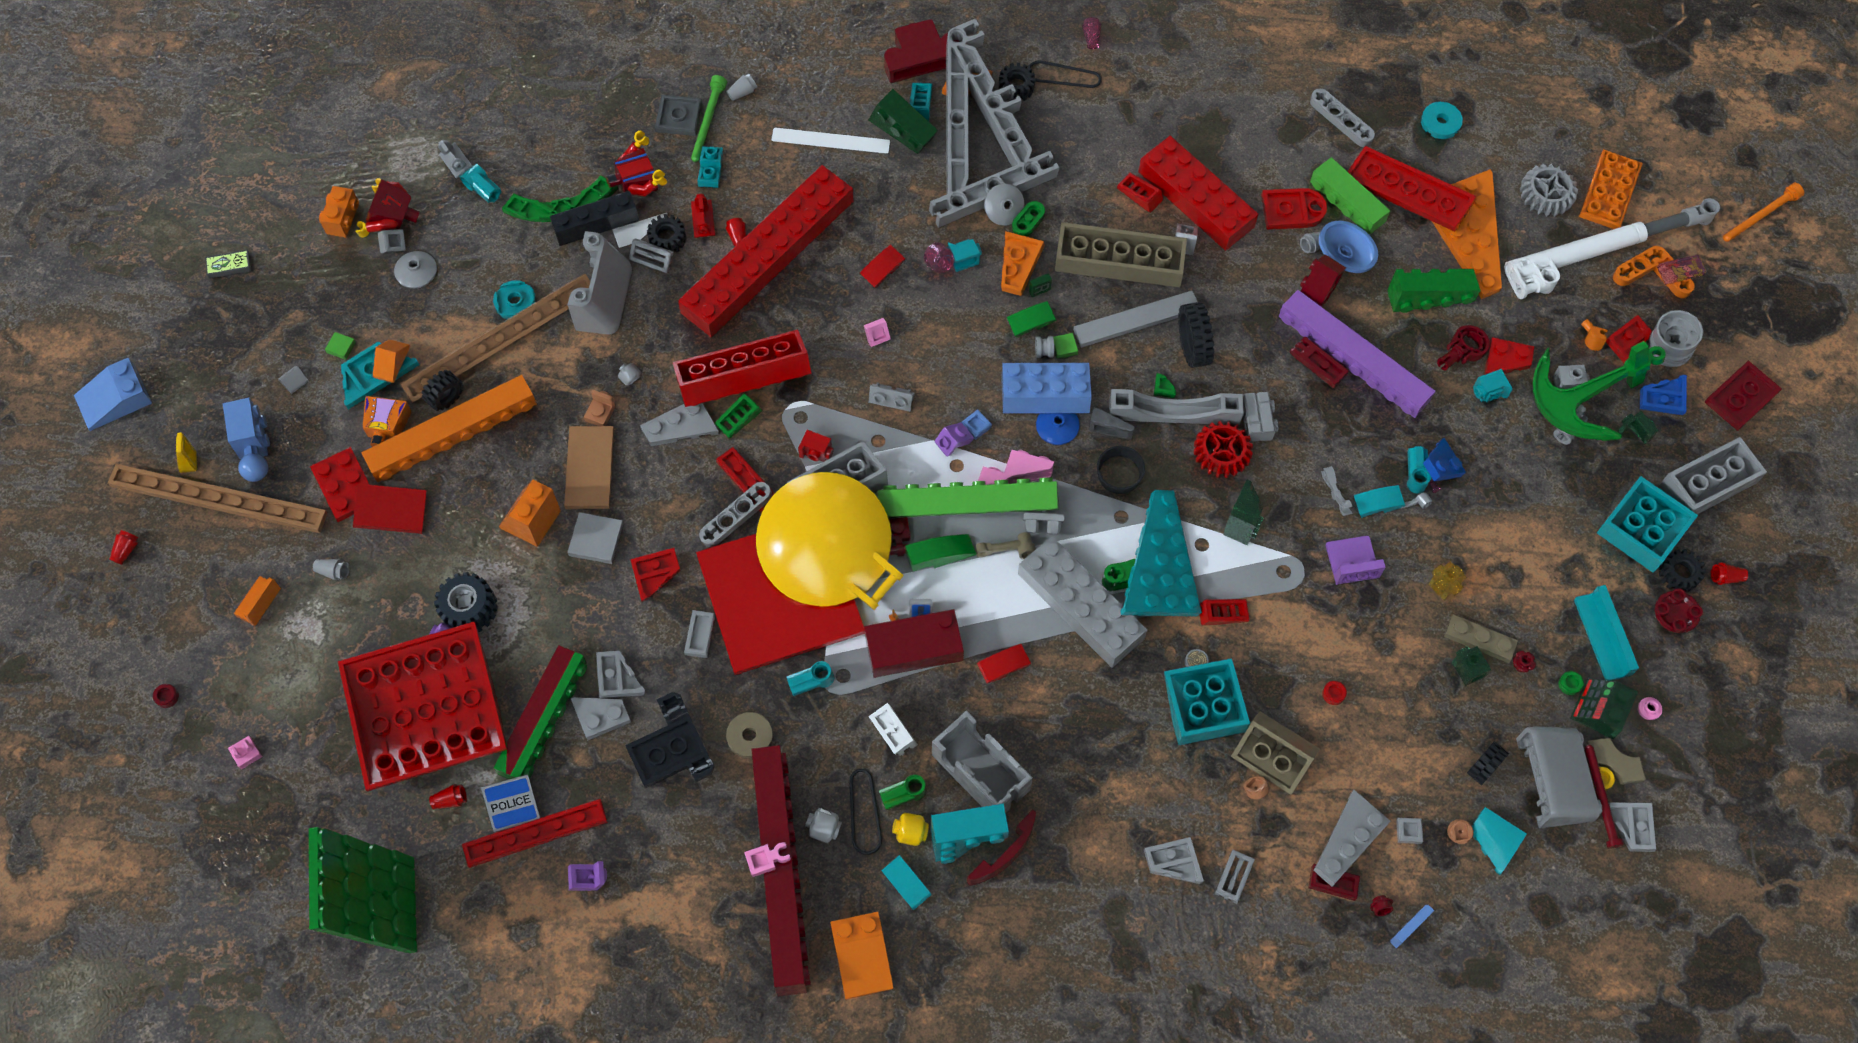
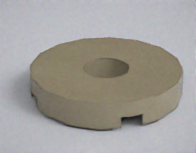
(743, 723)

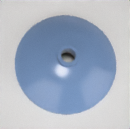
(1348, 246)

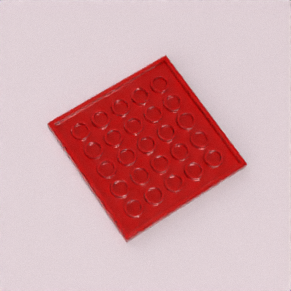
(761, 621)

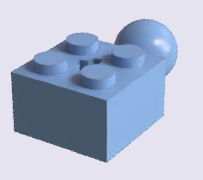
(247, 437)

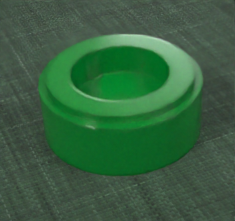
(1571, 683)

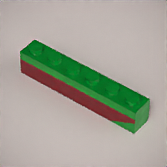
(541, 714)

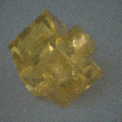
(1447, 580)

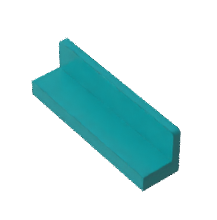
(1606, 634)

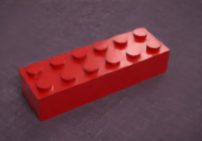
(1198, 193)
(742, 368)

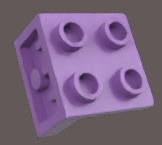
(1353, 560)

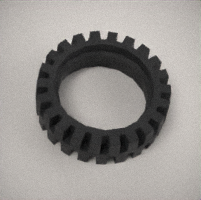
(1196, 334)

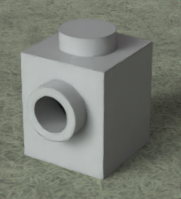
(1570, 376)

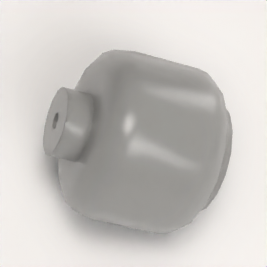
(629, 373)

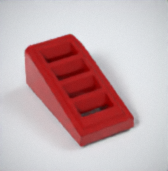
(1149, 201)
(1210, 612)

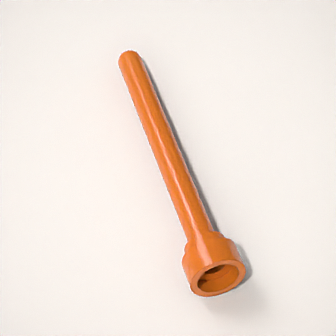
(1791, 193)

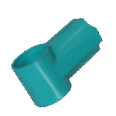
(477, 180)
(1416, 469)
(808, 680)

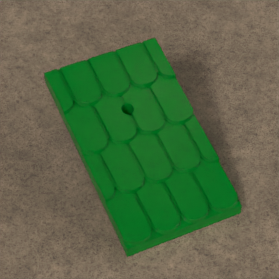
(361, 891)

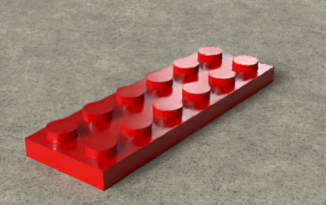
(1412, 188)

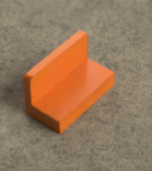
(257, 600)

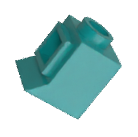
(965, 254)
(1492, 386)

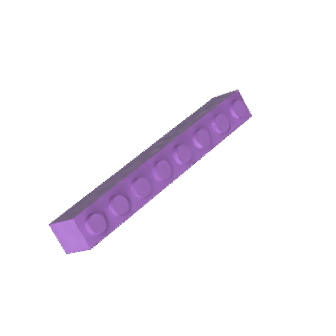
(1356, 354)

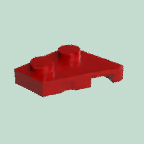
(1628, 336)
(654, 571)

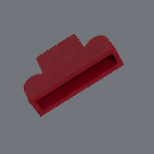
(917, 51)

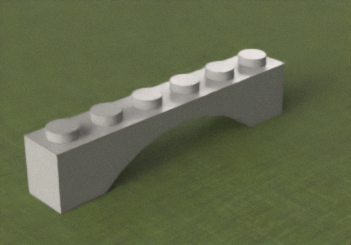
(1135, 406)

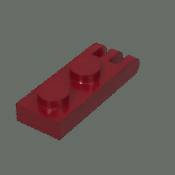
(1319, 362)

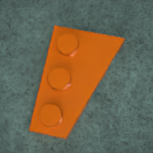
(1020, 259)

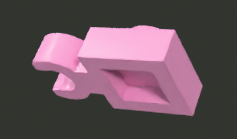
(762, 859)

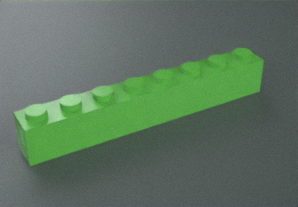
(970, 499)

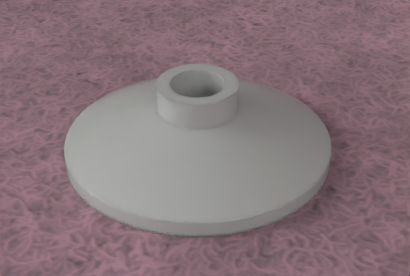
(995, 202)
(416, 276)

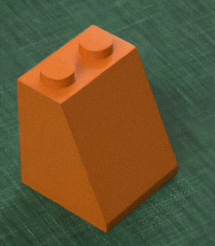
(532, 513)

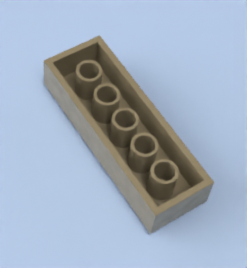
(1121, 254)

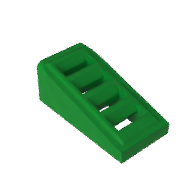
(742, 421)

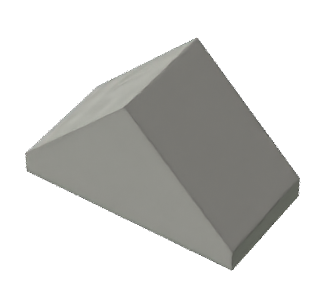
(1189, 232)

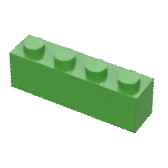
(1349, 196)

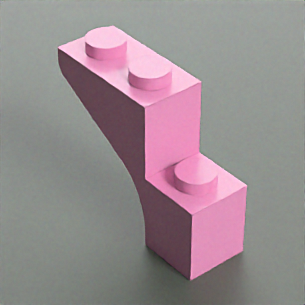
(1019, 466)

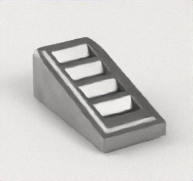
(1110, 425)

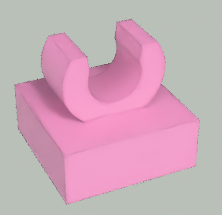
(877, 332)
(245, 752)

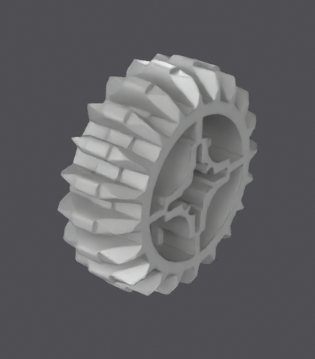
(1561, 192)

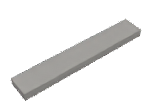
(1132, 319)

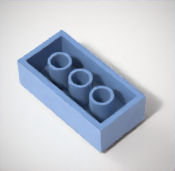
(1046, 388)

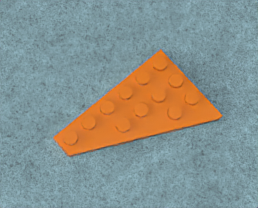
(1476, 238)

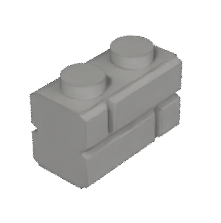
(1259, 417)

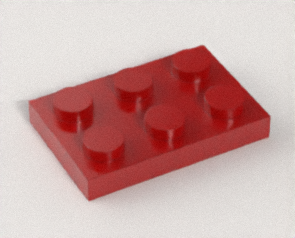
(339, 480)

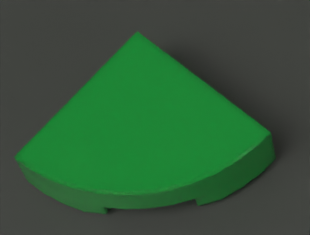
(1164, 387)

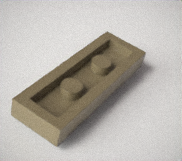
(1475, 635)

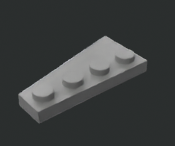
(1351, 836)

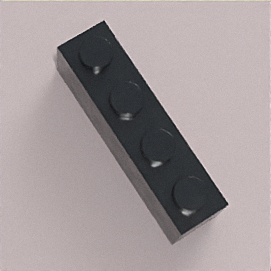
(594, 217)

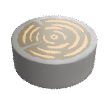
(1196, 657)

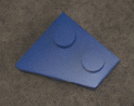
(1443, 463)

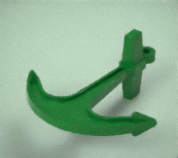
(1561, 404)

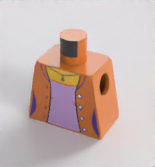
(384, 418)

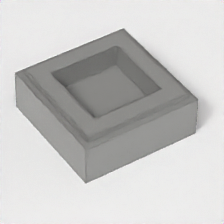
(1409, 830)

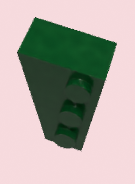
(902, 122)

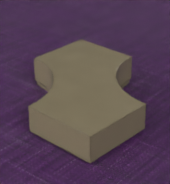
(1624, 767)

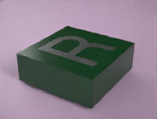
(1040, 285)

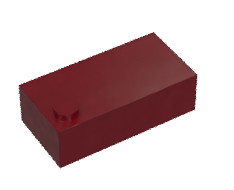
(914, 643)

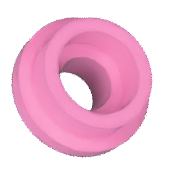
(1644, 710)

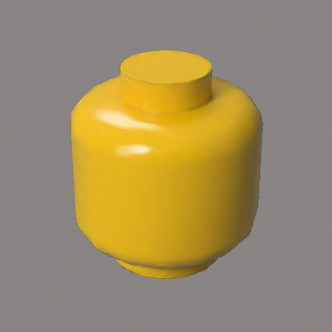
(910, 829)

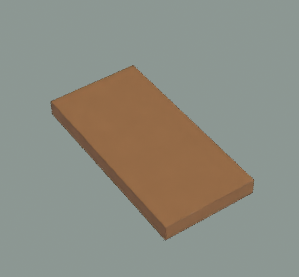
(589, 467)

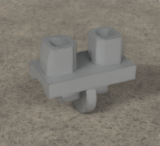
(1032, 521)

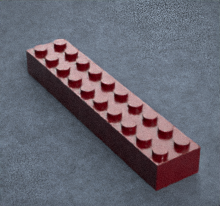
(782, 900)

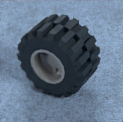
(466, 601)

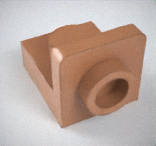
(600, 408)

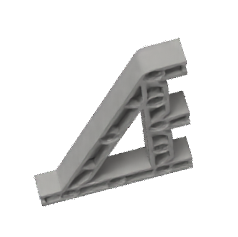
(961, 62)

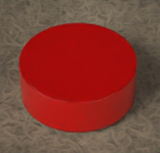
(1334, 692)

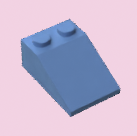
(112, 394)

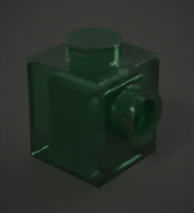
(1471, 665)

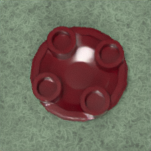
(1677, 611)

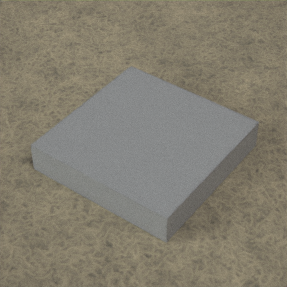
(595, 538)

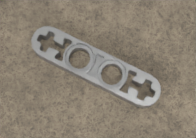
(1345, 115)
(733, 511)

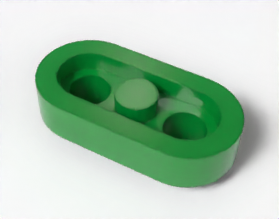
(1028, 221)

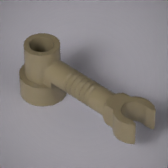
(1023, 545)

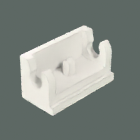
(892, 729)

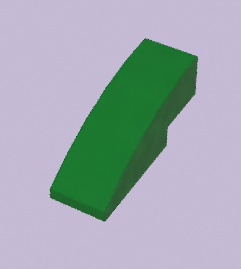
(939, 551)

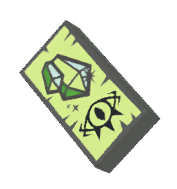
(228, 264)

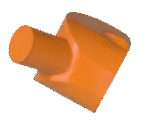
(1596, 336)

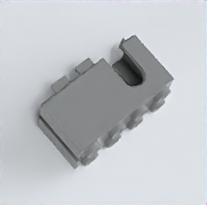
(980, 764)

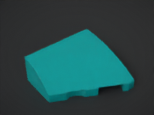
(1497, 838)

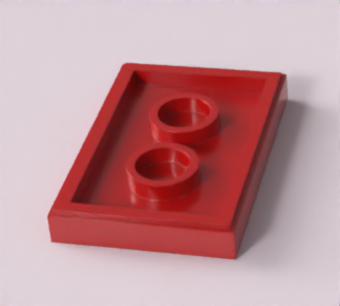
(389, 508)

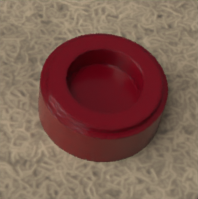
(165, 695)

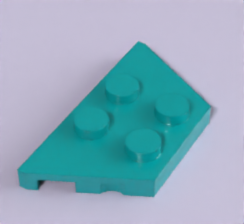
(359, 378)

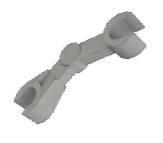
(1330, 479)

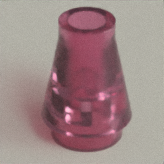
(1092, 32)

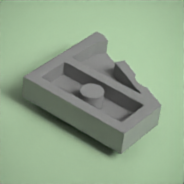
(1175, 860)

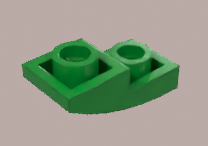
(1031, 318)

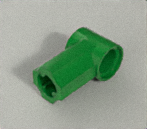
(900, 793)

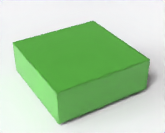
(340, 345)
(1065, 346)

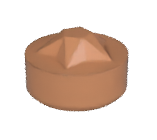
(1256, 787)
(1460, 831)

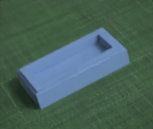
(1411, 926)

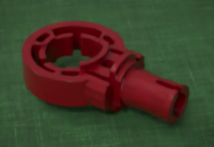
(1461, 350)

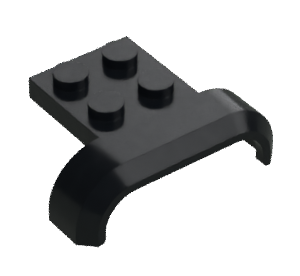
(671, 747)

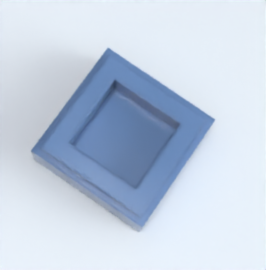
(977, 424)

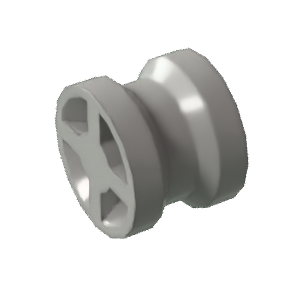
(1044, 347)

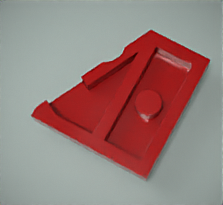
(1508, 356)

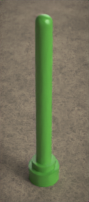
(717, 85)

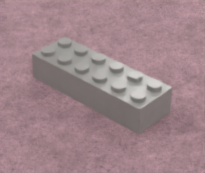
(1081, 601)

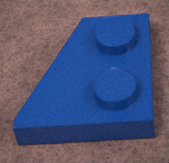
(1665, 396)

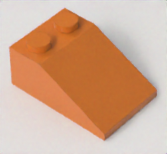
(861, 955)

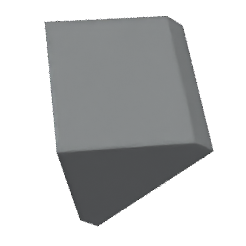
(293, 379)

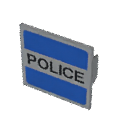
(510, 803)

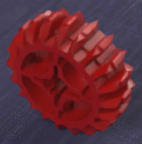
(1225, 438)

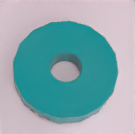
(1447, 112)
(509, 290)

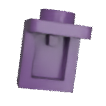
(953, 437)
(586, 876)

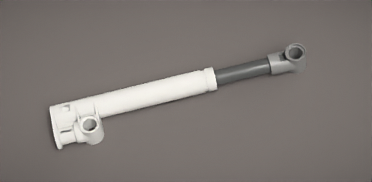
(1532, 271)

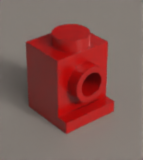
(815, 447)

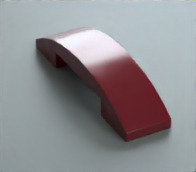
(985, 872)

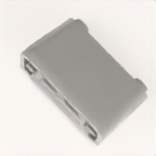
(602, 304)
(1560, 775)

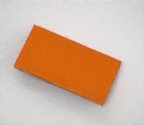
(1610, 189)

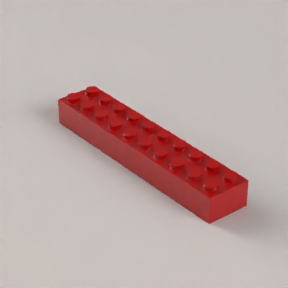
(766, 251)

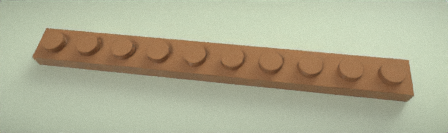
(496, 338)
(218, 498)

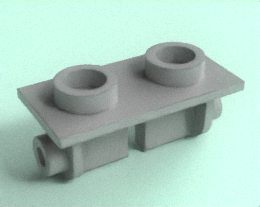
(454, 158)
(886, 396)

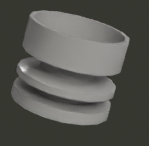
(1678, 335)

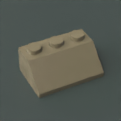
(1275, 752)

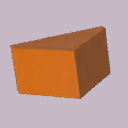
(389, 359)

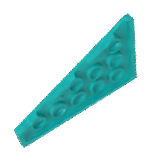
(1162, 572)

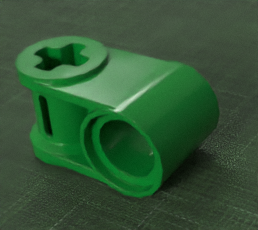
(1119, 575)

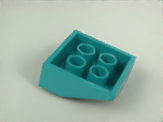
(1647, 524)
(1206, 702)
(962, 830)

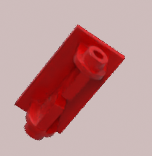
(702, 216)

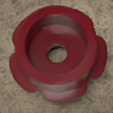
(1520, 665)
(1381, 906)

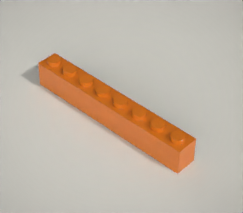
(449, 428)

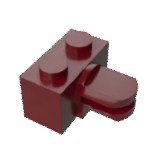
(1322, 280)

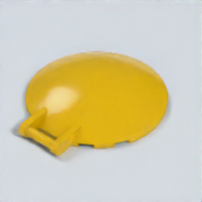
(826, 541)

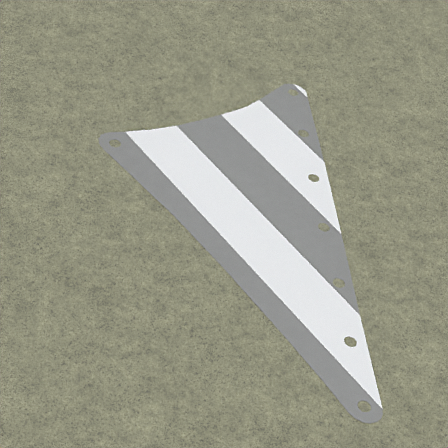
(987, 593)

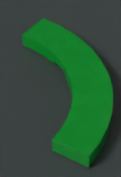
(538, 211)

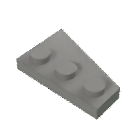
(679, 424)

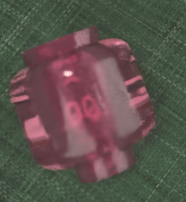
(939, 257)

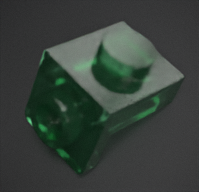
(1641, 426)

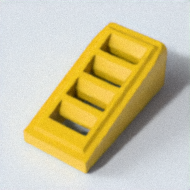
(185, 454)

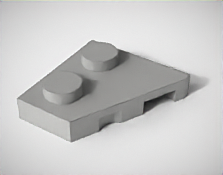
(615, 676)
(600, 715)
(1635, 825)

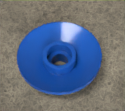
(1057, 433)

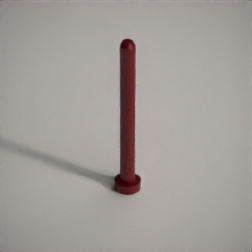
(1614, 841)

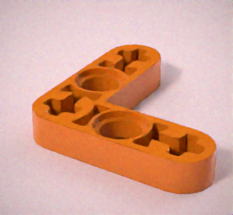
(1644, 258)

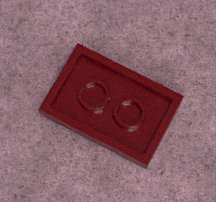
(1743, 395)

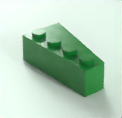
(1432, 289)

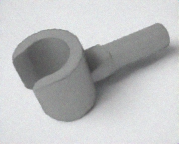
(1423, 500)

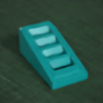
(921, 101)

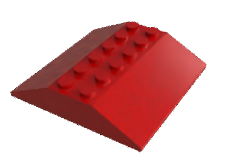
(422, 706)

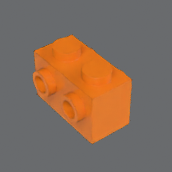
(339, 211)

